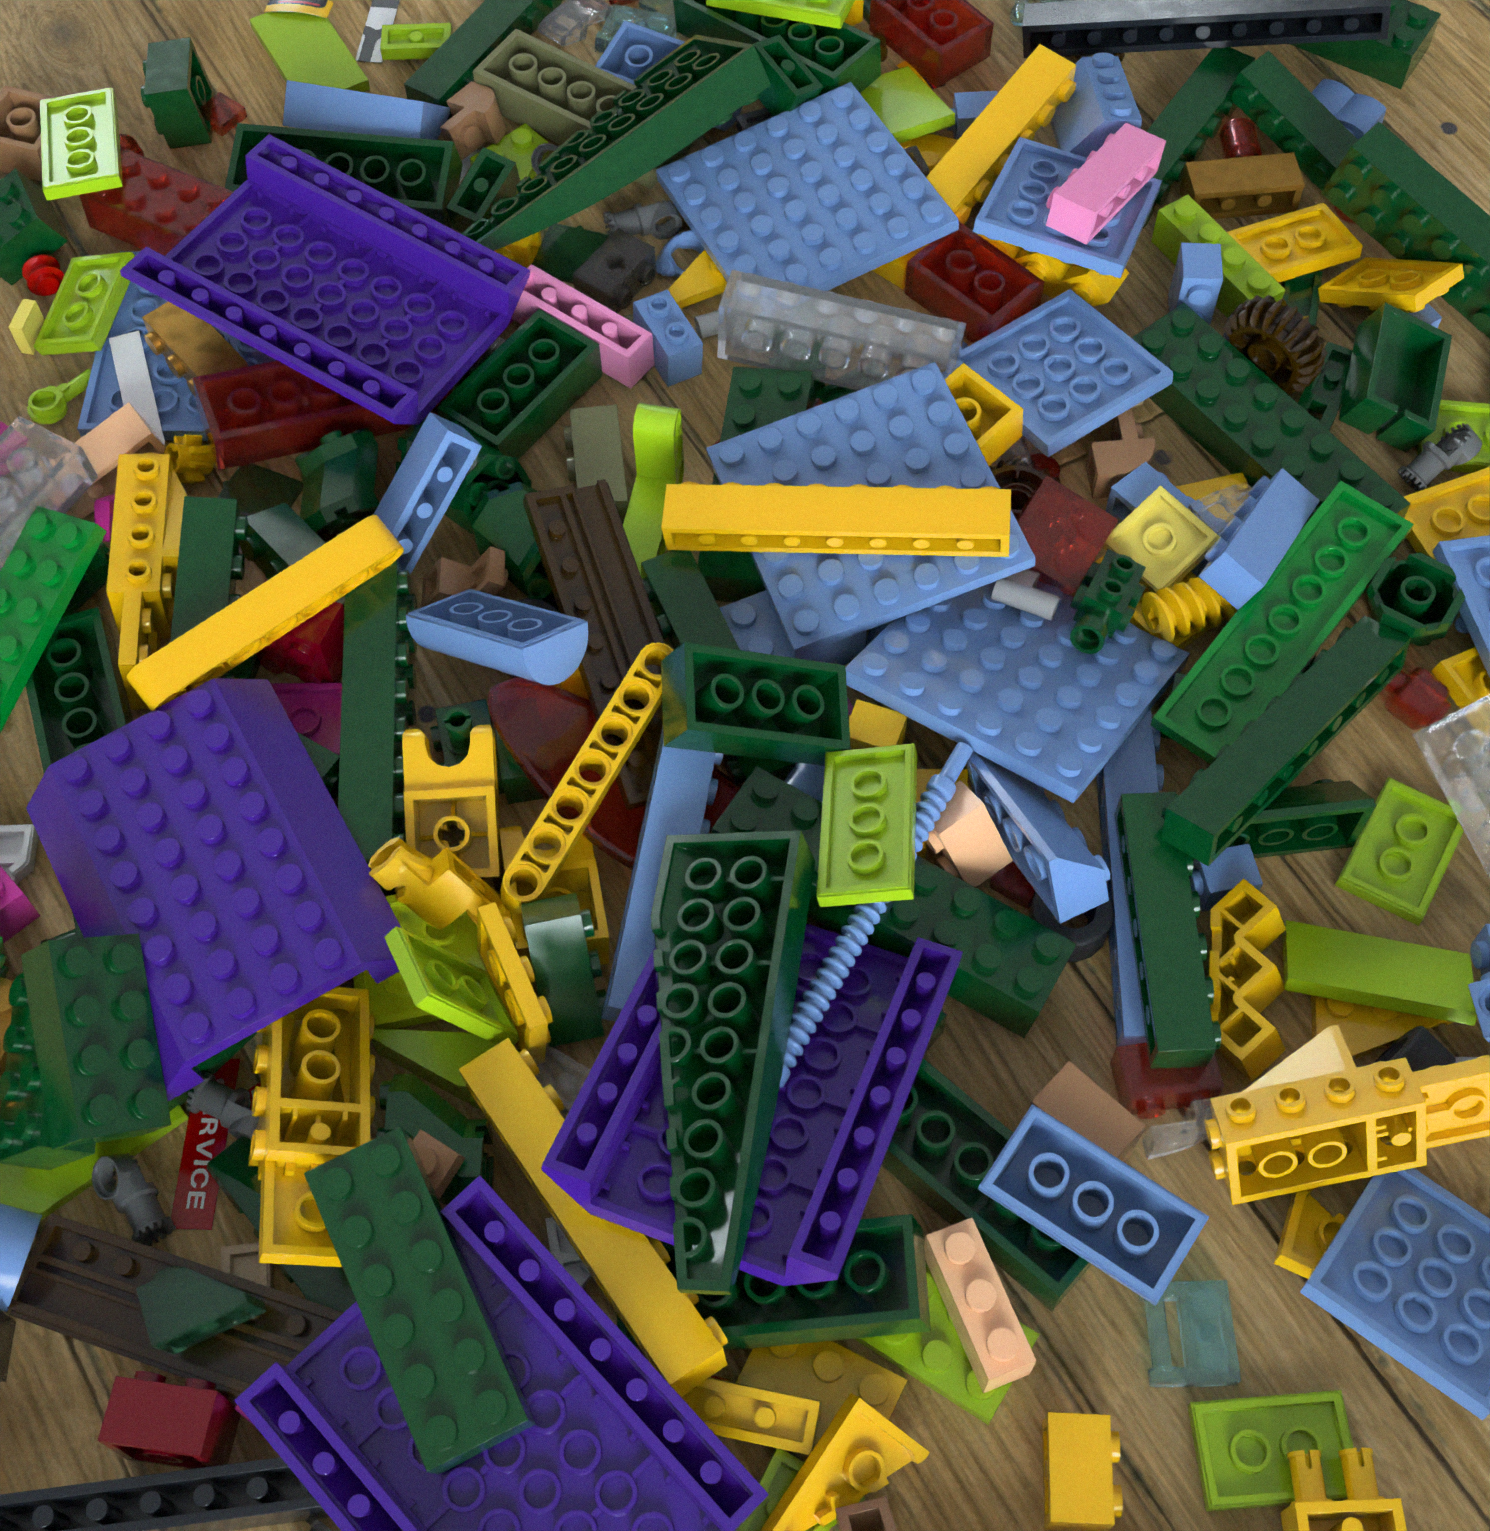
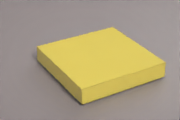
(1163, 539)

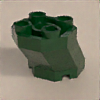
(488, 472)
(339, 482)
(503, 524)
(1415, 597)
(418, 1107)

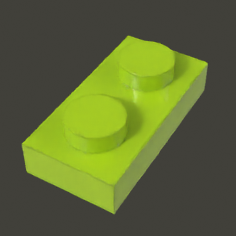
(413, 40)

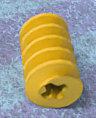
(1183, 606)

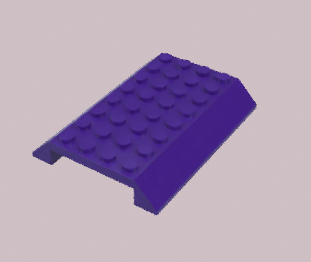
(339, 283)
(222, 858)
(826, 1124)
(607, 1438)

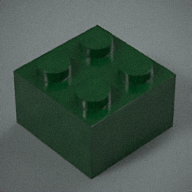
(176, 91)

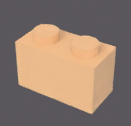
(968, 839)

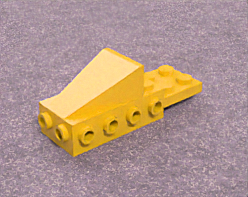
(144, 557)
(1324, 1106)
(309, 1112)

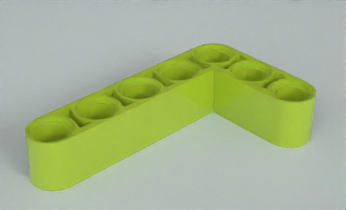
(658, 463)

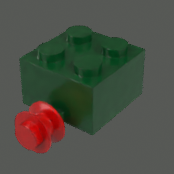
(29, 235)

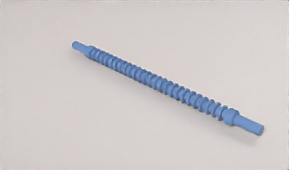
(933, 801)

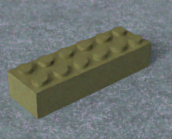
(552, 90)

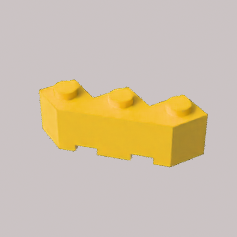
(1061, 276)
(1244, 978)

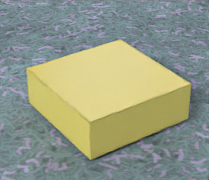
(26, 325)

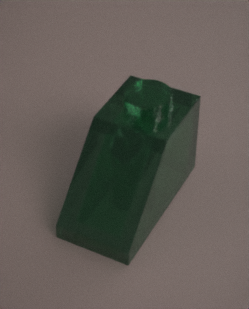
(190, 1308)

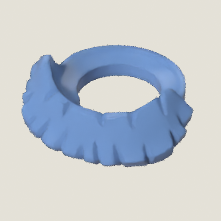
(665, 263)

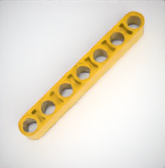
(266, 613)
(579, 793)

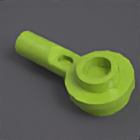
(50, 403)

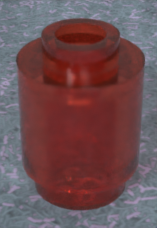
(1240, 139)

